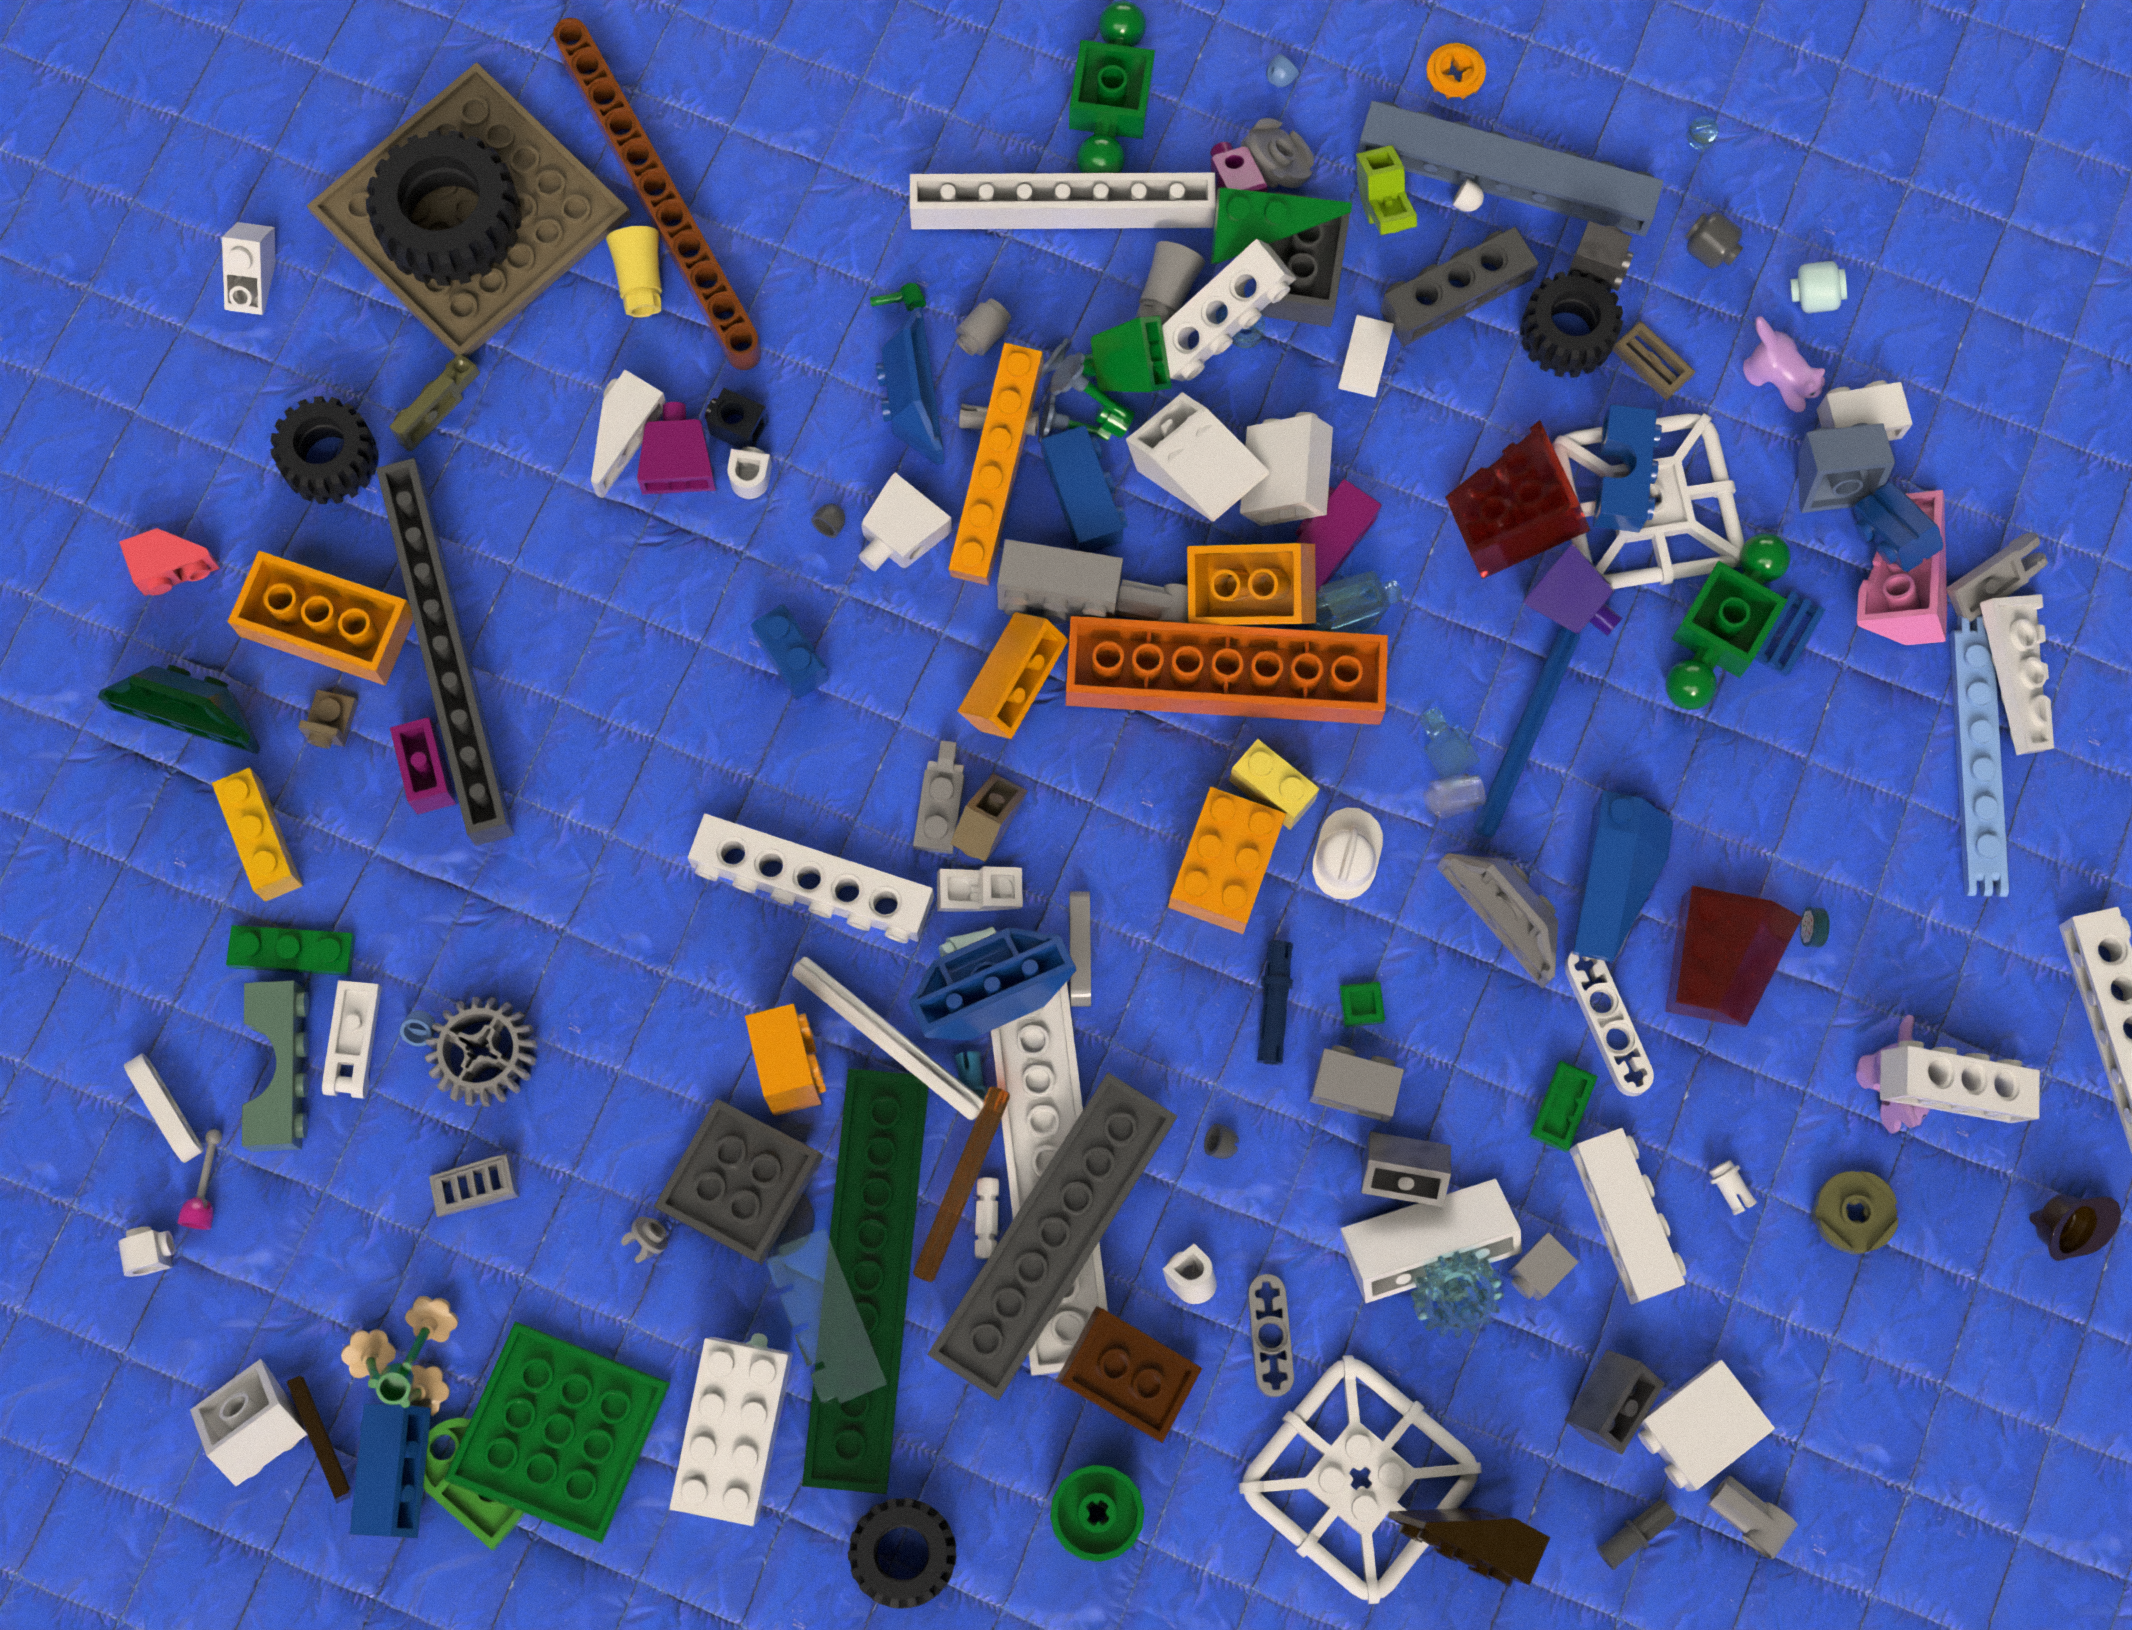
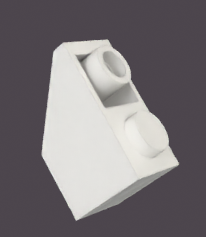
(248, 267)

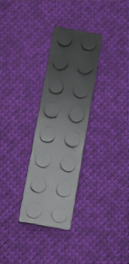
(1052, 1236)

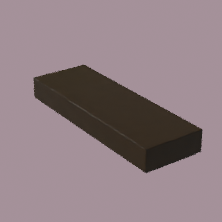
(319, 1439)

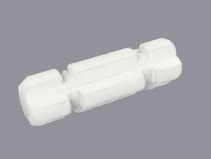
(986, 1217)

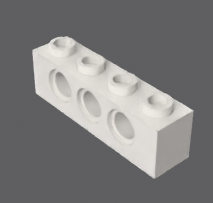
(1227, 289)
(1959, 1083)

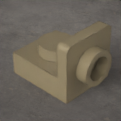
(329, 719)

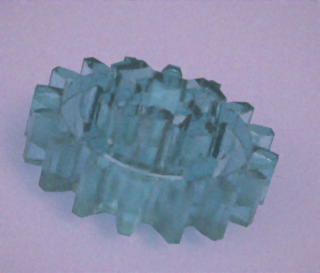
(1457, 1294)

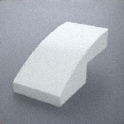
(1366, 356)
(979, 889)

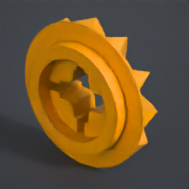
(1464, 59)

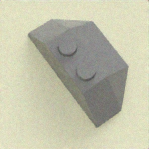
(1508, 908)

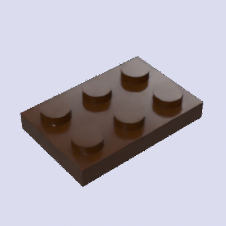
(1129, 1374)

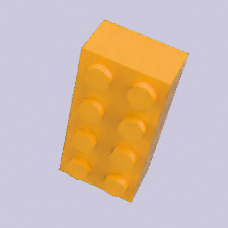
(321, 618)

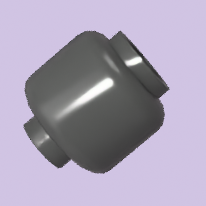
(1714, 240)

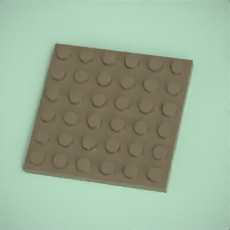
(561, 210)

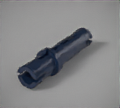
(1274, 1010)

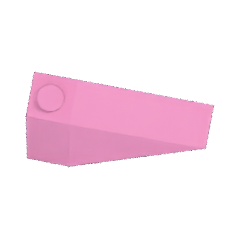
(1912, 603)

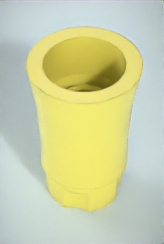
(637, 268)

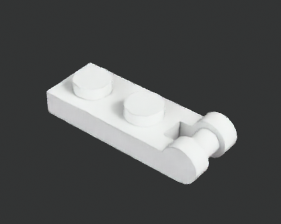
(351, 1038)

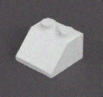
(247, 1423)

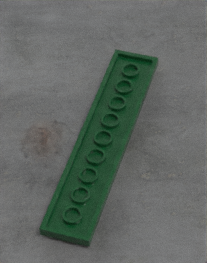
(874, 1245)

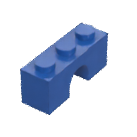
(1631, 437)

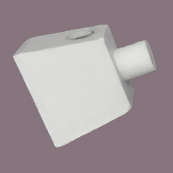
(902, 525)

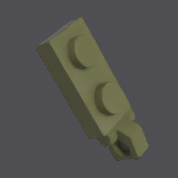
(434, 403)

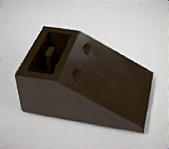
(1484, 1540)

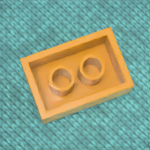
(1251, 584)
(1226, 860)
(785, 1060)

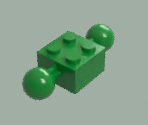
(1111, 88)
(1728, 620)

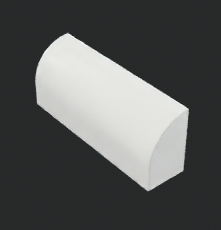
(1397, 1245)

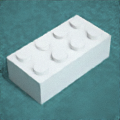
(731, 1431)

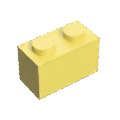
(1273, 783)

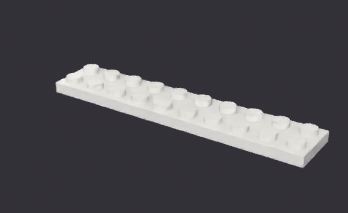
(1040, 1071)

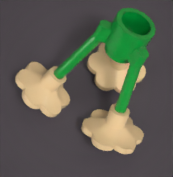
(404, 1382)

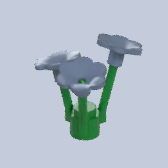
(1112, 415)

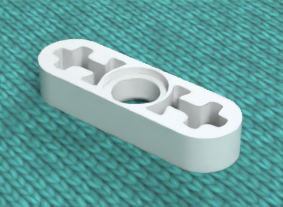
(163, 1108)

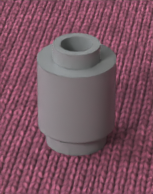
(982, 327)

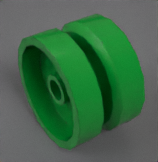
(1122, 1510)

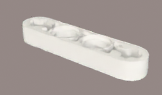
(1613, 1019)

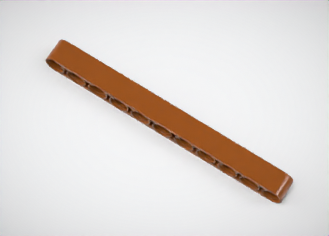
(659, 208)

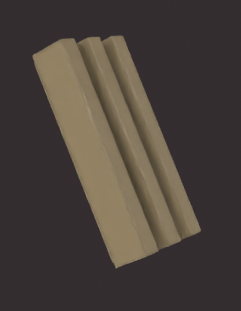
(1646, 372)

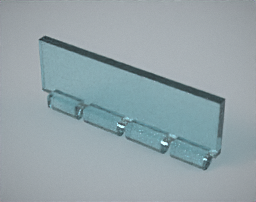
(833, 1319)

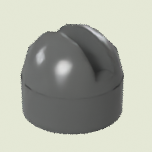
(829, 520)
(1220, 1142)

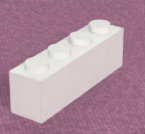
(1627, 1215)

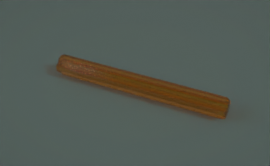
(961, 1184)

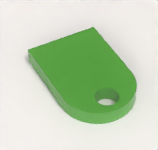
(480, 1515)

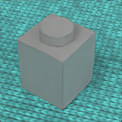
(1541, 1268)

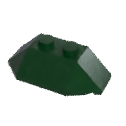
(183, 704)

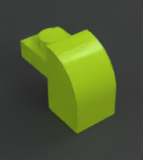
(1383, 190)

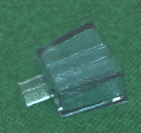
(1354, 603)

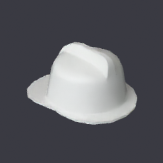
(1347, 853)

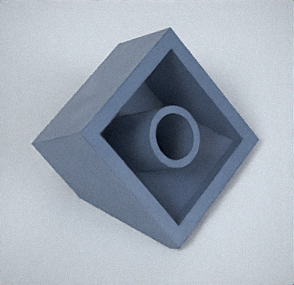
(1842, 466)

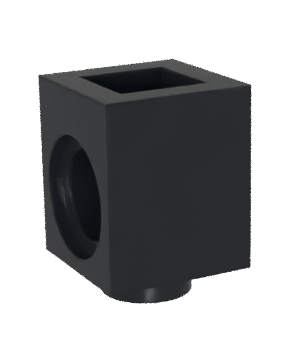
(742, 434)

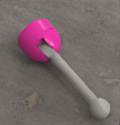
(198, 1212)

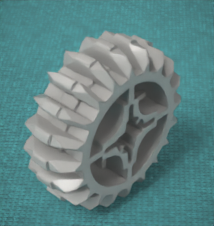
(472, 1068)

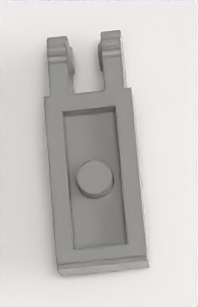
(1997, 576)

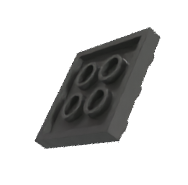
(738, 1181)

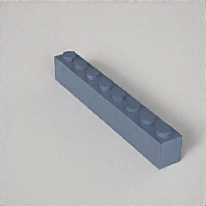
(1514, 168)

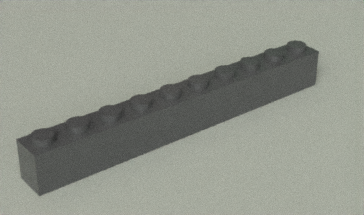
(445, 653)

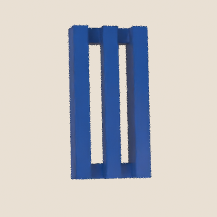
(1804, 607)

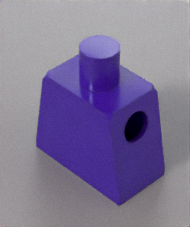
(1574, 594)

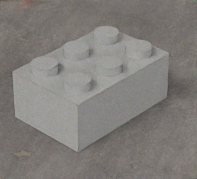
(1057, 582)

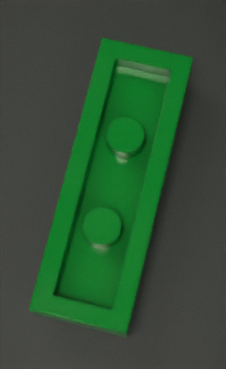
(291, 950)

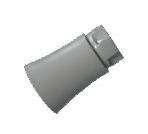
(1169, 280)

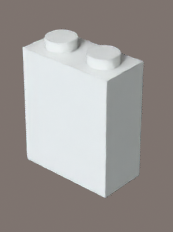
(1299, 469)
(1704, 1427)

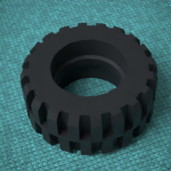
(430, 165)

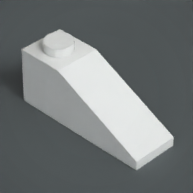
(624, 412)

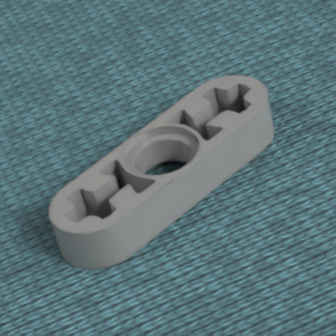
(1080, 948)
(1257, 1305)

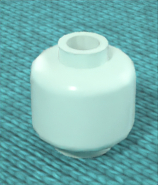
(1819, 287)

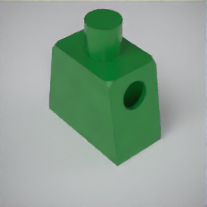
(1130, 357)

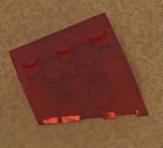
(1517, 505)
(1726, 954)

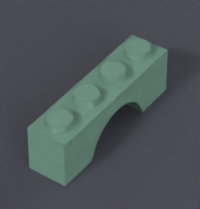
(276, 1117)

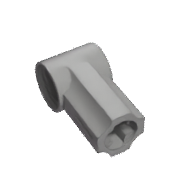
(1153, 602)
(1762, 1523)

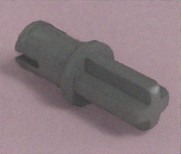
(1636, 1534)

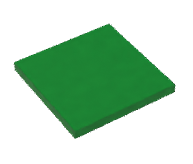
(557, 1432)

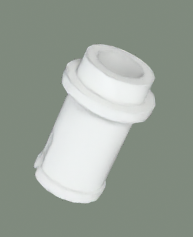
(1731, 1184)

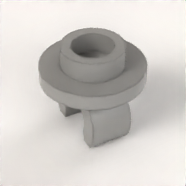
(650, 1236)

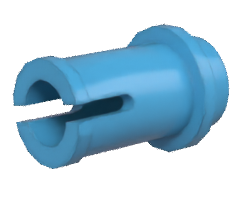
(971, 1072)

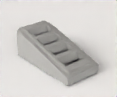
(508, 1189)

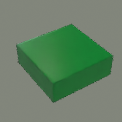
(1361, 1004)

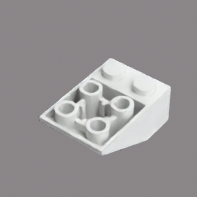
(1195, 457)

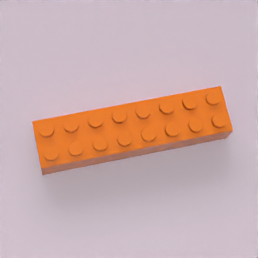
(1227, 670)

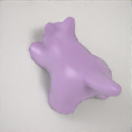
(1779, 362)
(1869, 1077)

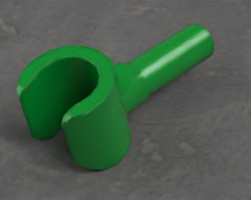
(909, 293)

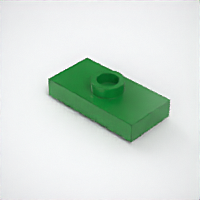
(1563, 1106)

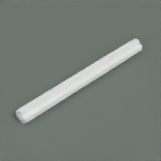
(888, 1038)

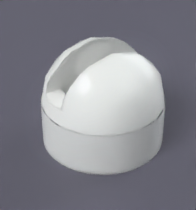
(1468, 197)

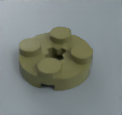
(1879, 1212)

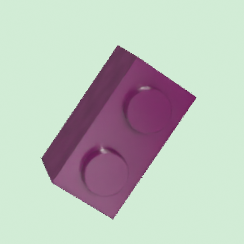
(422, 765)

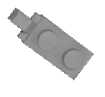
(940, 802)

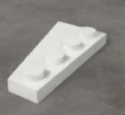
(2016, 656)

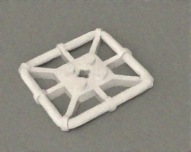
(1674, 510)
(1331, 1480)

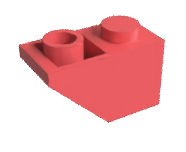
(164, 560)

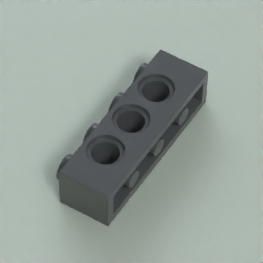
(1415, 320)

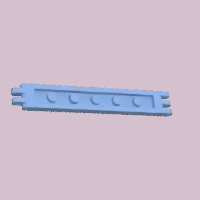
(1978, 760)

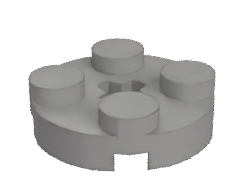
(1279, 156)

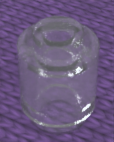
(1454, 795)

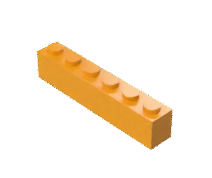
(996, 464)

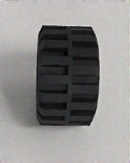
(1575, 296)
(305, 428)
(864, 1549)

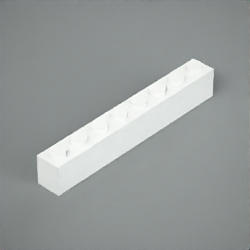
(1062, 200)

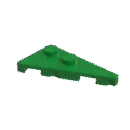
(1264, 216)

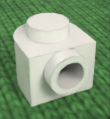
(749, 472)
(146, 1251)
(1191, 1275)

